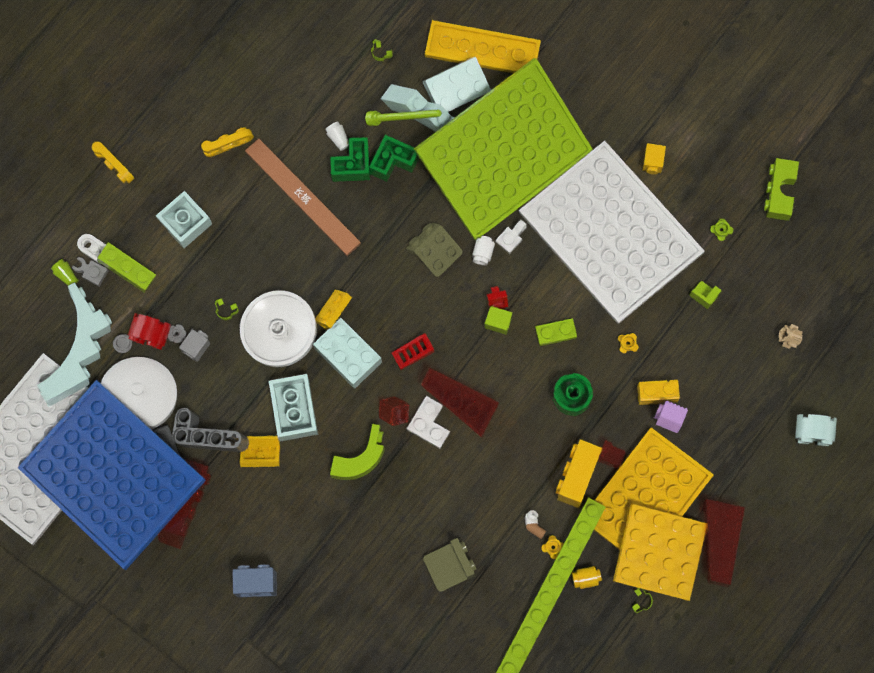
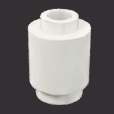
(483, 250)

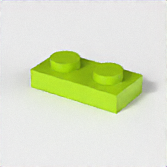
(556, 332)

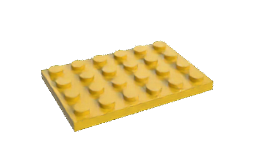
(652, 477)

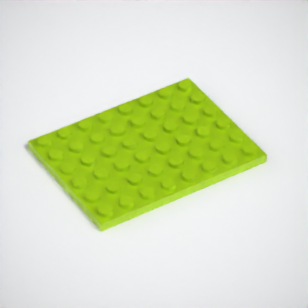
(504, 149)

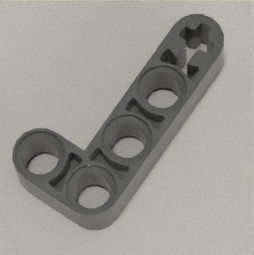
(211, 436)

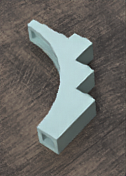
(409, 100)
(72, 373)

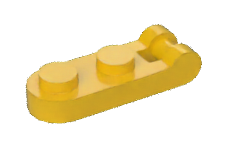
(227, 142)
(111, 162)

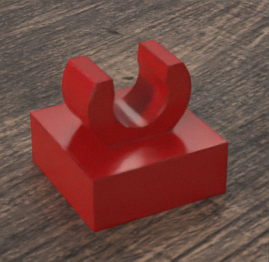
(497, 298)

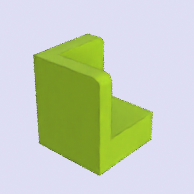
(704, 294)
(498, 320)

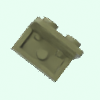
(435, 248)
(449, 565)

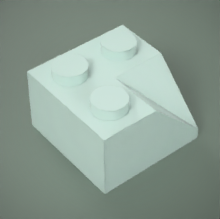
(184, 219)

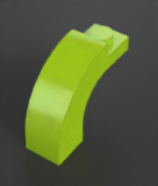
(359, 466)

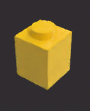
(654, 158)

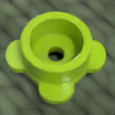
(721, 234)

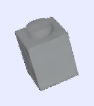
(195, 345)

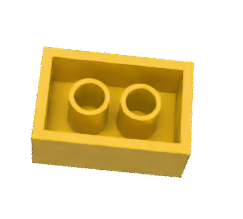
(578, 473)

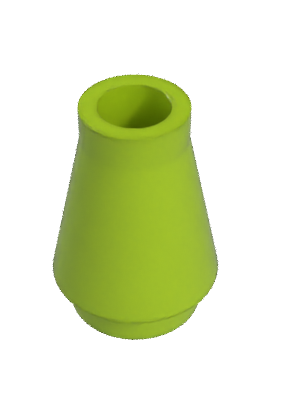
(64, 272)

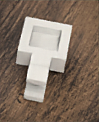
(510, 238)

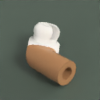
(532, 524)

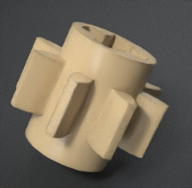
(790, 336)

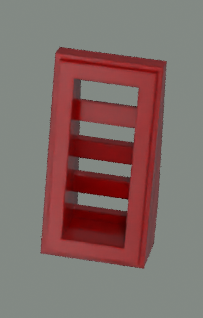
(416, 342)

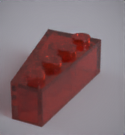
(465, 403)
(177, 528)
(722, 539)

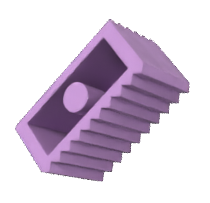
(670, 416)

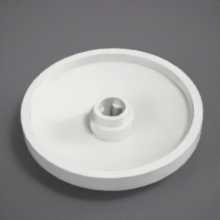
(278, 328)
(143, 388)

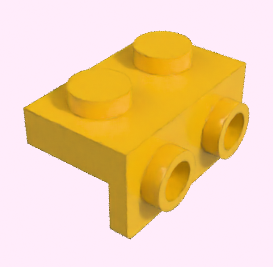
(333, 309)
(261, 452)

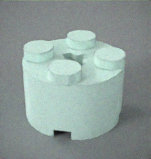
(815, 428)

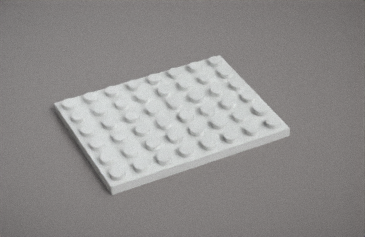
(611, 232)
(23, 425)

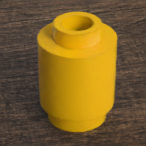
(586, 577)

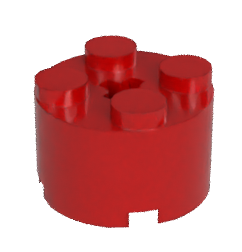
(150, 330)

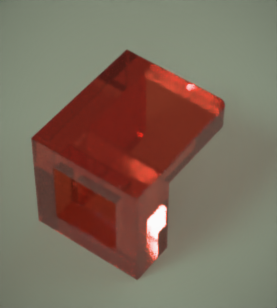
(394, 411)
(611, 455)

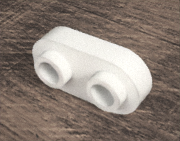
(95, 248)

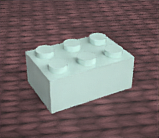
(457, 85)
(347, 353)
(293, 407)

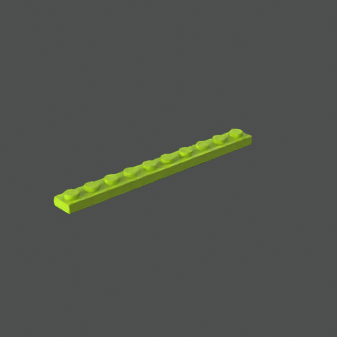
(552, 587)

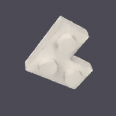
(424, 426)

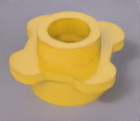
(623, 339)
(552, 541)

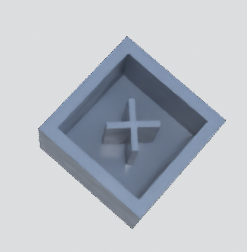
(254, 582)

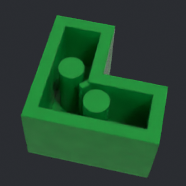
(392, 154)
(355, 166)

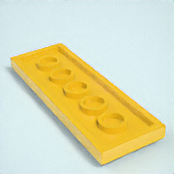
(491, 48)

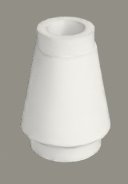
(337, 135)

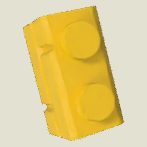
(658, 392)

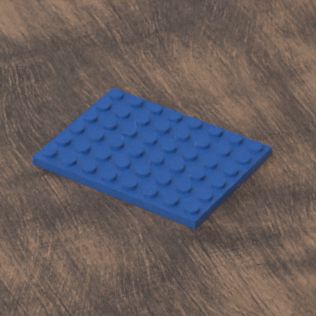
(111, 474)

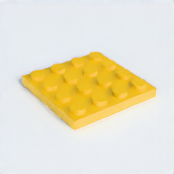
(660, 552)

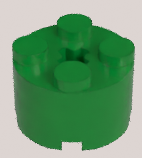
(569, 384)

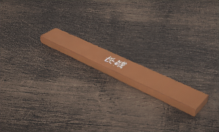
(303, 197)

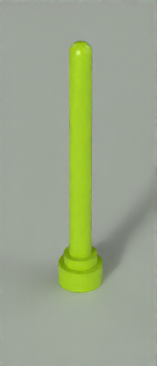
(374, 118)

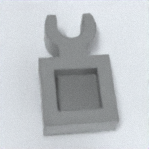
(93, 272)

